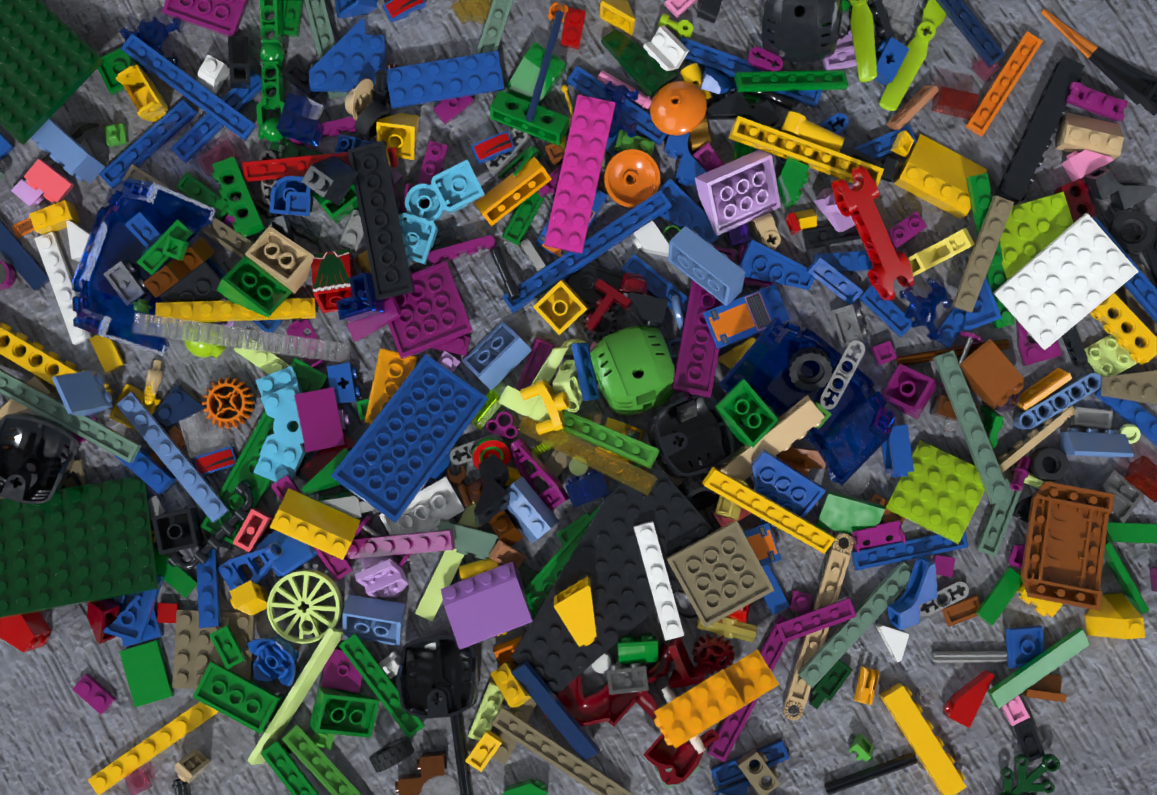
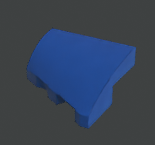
(716, 81)

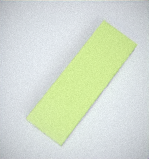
(488, 709)

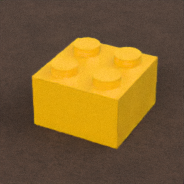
(561, 307)

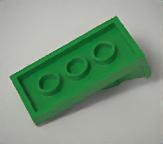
(236, 697)

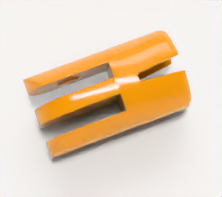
(866, 685)

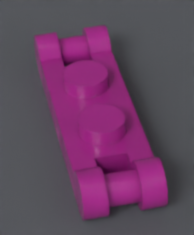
(1096, 102)
(334, 128)
(453, 252)

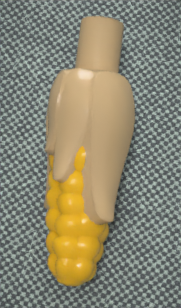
(153, 381)

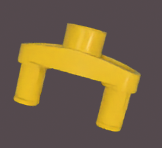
(553, 402)

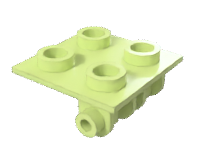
(1108, 357)

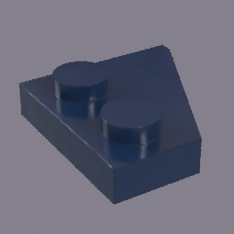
(176, 407)

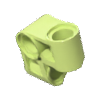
(567, 381)

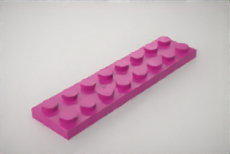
(579, 174)

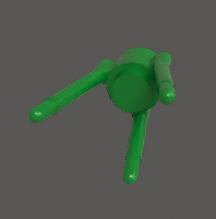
(526, 155)

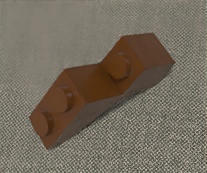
(177, 269)
(501, 522)
(430, 765)

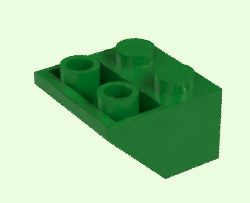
(790, 180)
(338, 212)
(637, 649)

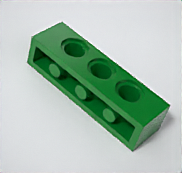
(513, 113)
(227, 170)

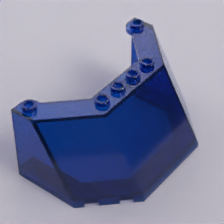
(110, 241)
(856, 423)

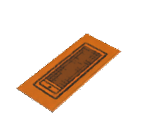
(23, 227)

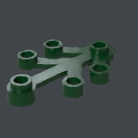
(1026, 784)

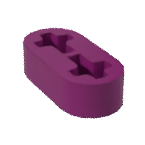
(765, 60)

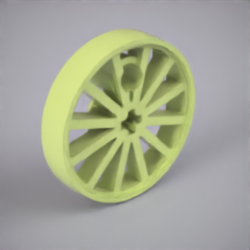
(311, 613)

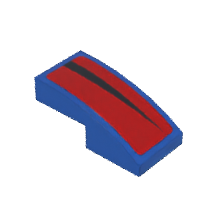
(400, 9)
(492, 147)
(215, 461)

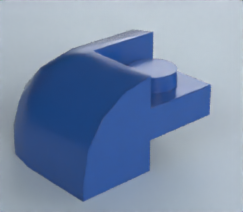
(291, 197)

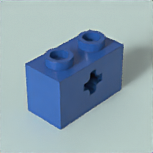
(889, 59)
(336, 376)

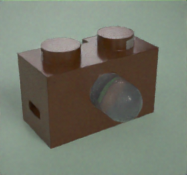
(942, 408)

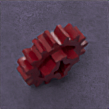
(715, 651)

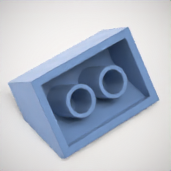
(496, 355)
(1095, 443)
(529, 510)
(374, 619)

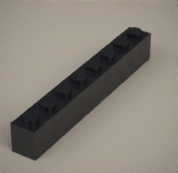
(1039, 131)

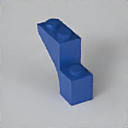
(688, 168)
(919, 590)

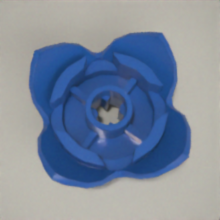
(274, 659)

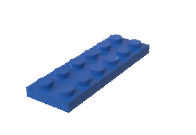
(444, 79)

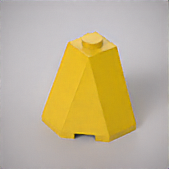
(1115, 619)

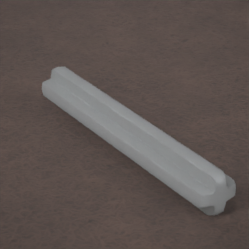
(969, 656)

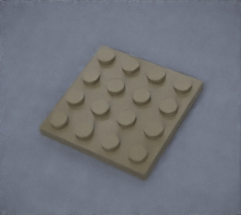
(720, 573)
(196, 650)

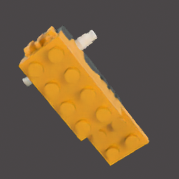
(713, 700)

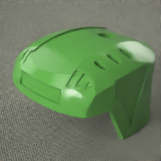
(626, 354)

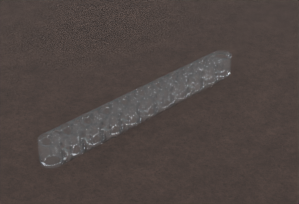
(241, 338)

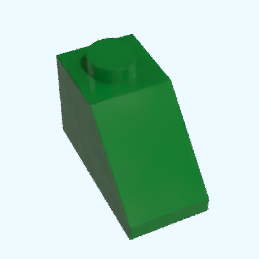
(527, 787)

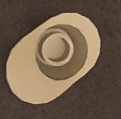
(359, 98)

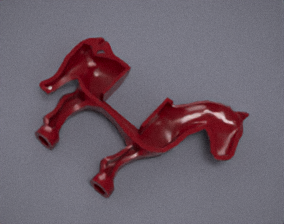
(612, 708)

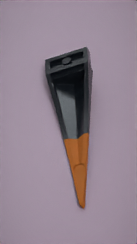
(1133, 82)

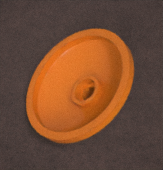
(682, 116)
(644, 176)

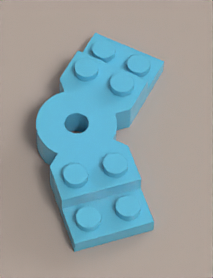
(448, 193)
(284, 449)

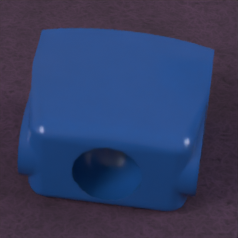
(294, 553)

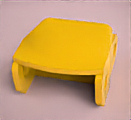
(143, 93)

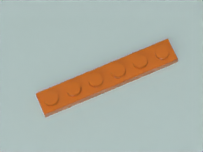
(1004, 84)

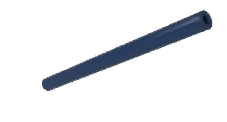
(545, 65)

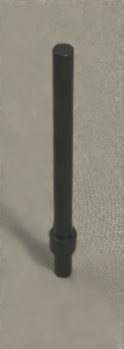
(299, 230)

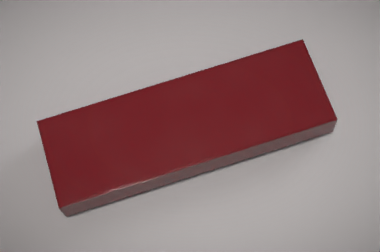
(325, 456)

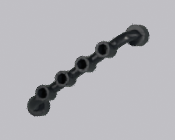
(226, 529)

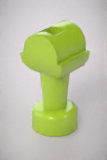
(682, 28)

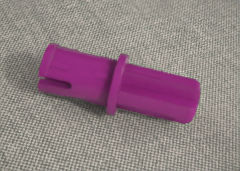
(1020, 473)

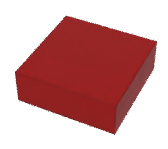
(792, 223)
(167, 612)

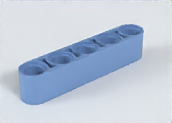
(1066, 400)

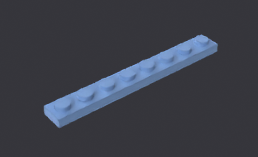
(173, 457)

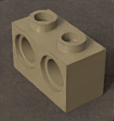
(755, 774)

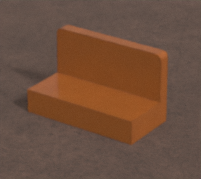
(1047, 688)

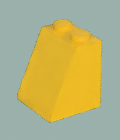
(577, 611)

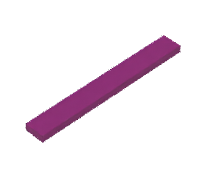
(733, 724)

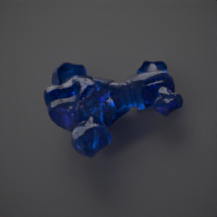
(153, 35)
(618, 120)
(925, 308)

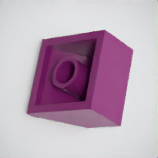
(909, 391)

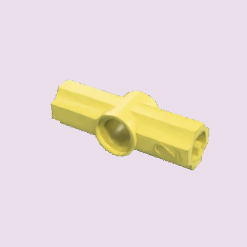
(731, 629)

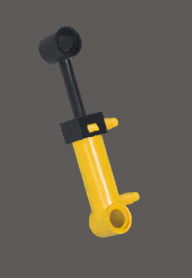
(800, 127)

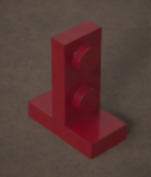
(604, 304)
(685, 672)

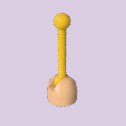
(564, 88)

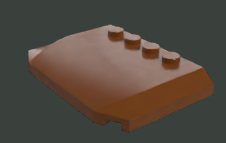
(1066, 545)

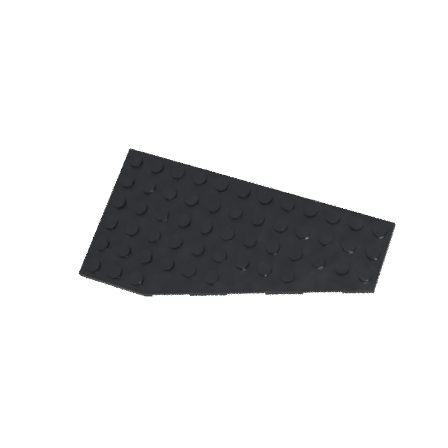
(616, 574)

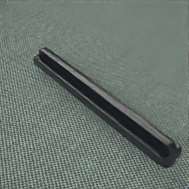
(460, 754)
(870, 773)

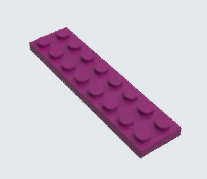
(697, 348)

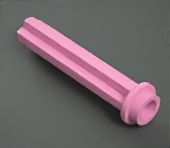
(643, 100)

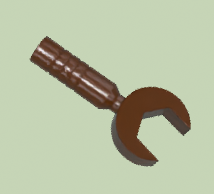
(461, 486)

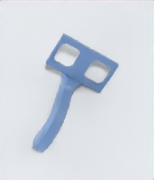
(679, 320)

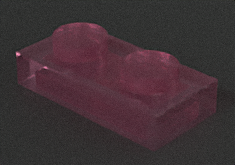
(220, 152)

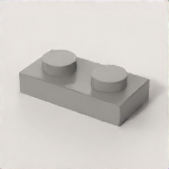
(353, 233)

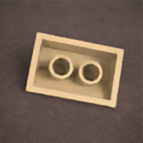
(1089, 134)
(281, 258)

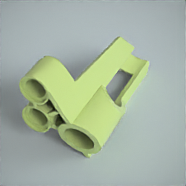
(535, 406)

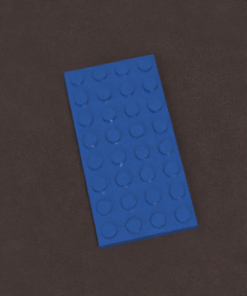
(409, 438)

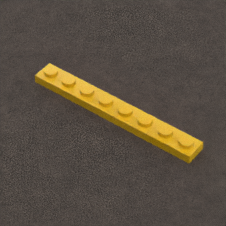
(228, 311)
(768, 510)
(151, 747)

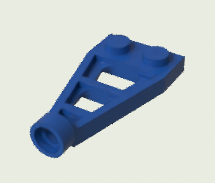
(233, 573)

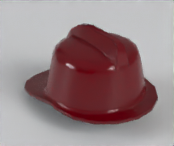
(633, 283)

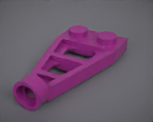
(1033, 352)
(555, 493)

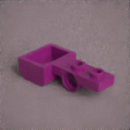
(431, 166)

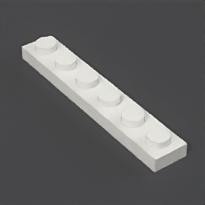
(61, 283)
(658, 580)

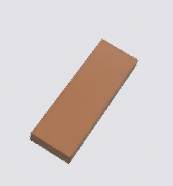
(912, 107)

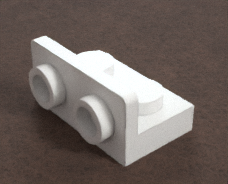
(666, 49)

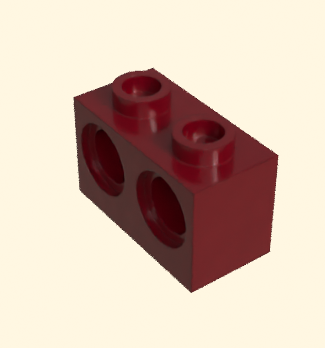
(1080, 200)

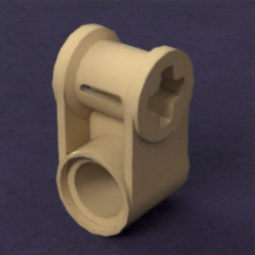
(766, 229)

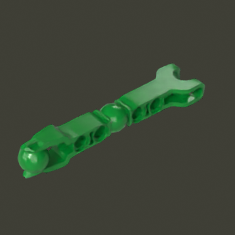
(272, 57)

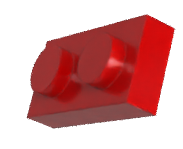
(573, 28)

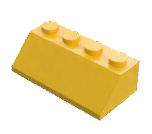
(315, 523)

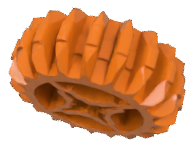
(223, 408)

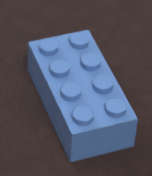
(67, 152)
(706, 265)

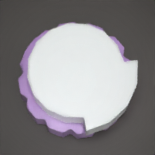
(603, 663)

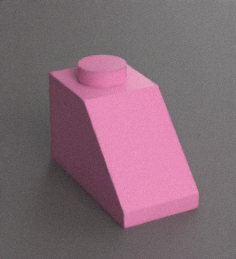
(1084, 163)

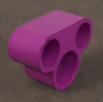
(500, 429)

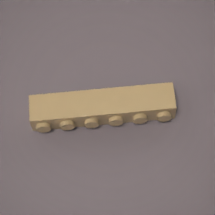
(790, 427)

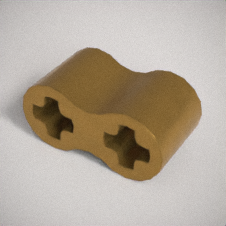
(699, 136)

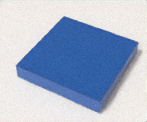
(1024, 644)

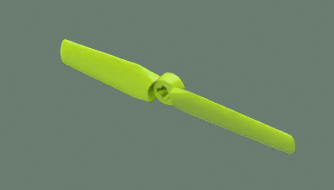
(932, 18)
(863, 40)

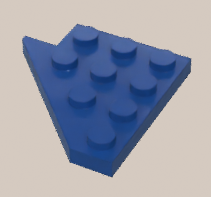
(349, 62)
(784, 485)

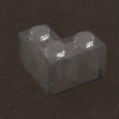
(901, 13)
(200, 440)

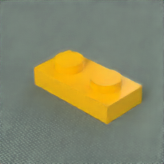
(484, 750)

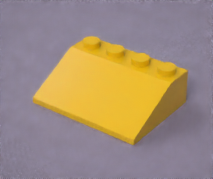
(938, 176)

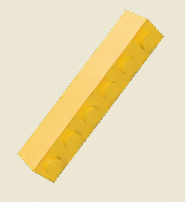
(922, 740)

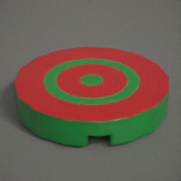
(490, 446)

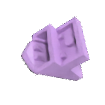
(828, 206)
(382, 577)

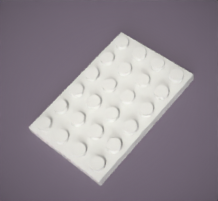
(1065, 281)

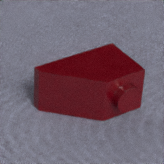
(102, 615)

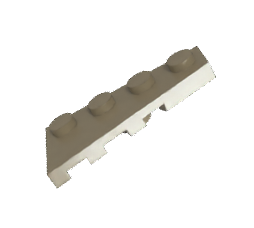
(1131, 387)

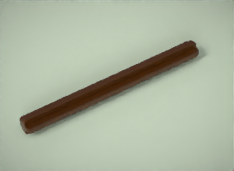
(929, 355)

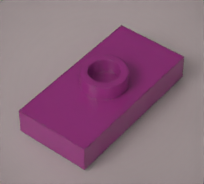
(451, 108)
(708, 157)

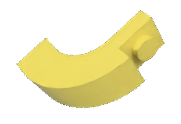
(940, 251)

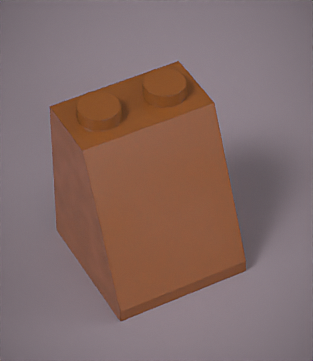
(991, 375)

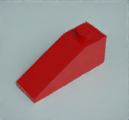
(966, 702)

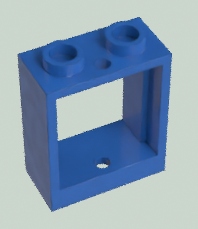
(897, 452)

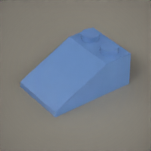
(83, 393)

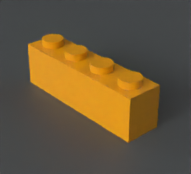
(512, 191)

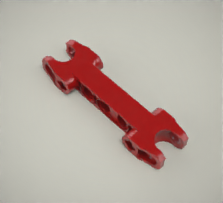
(865, 215)

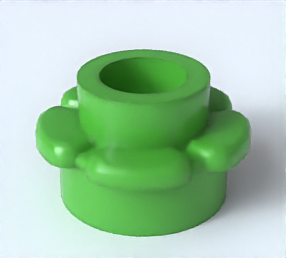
(141, 306)

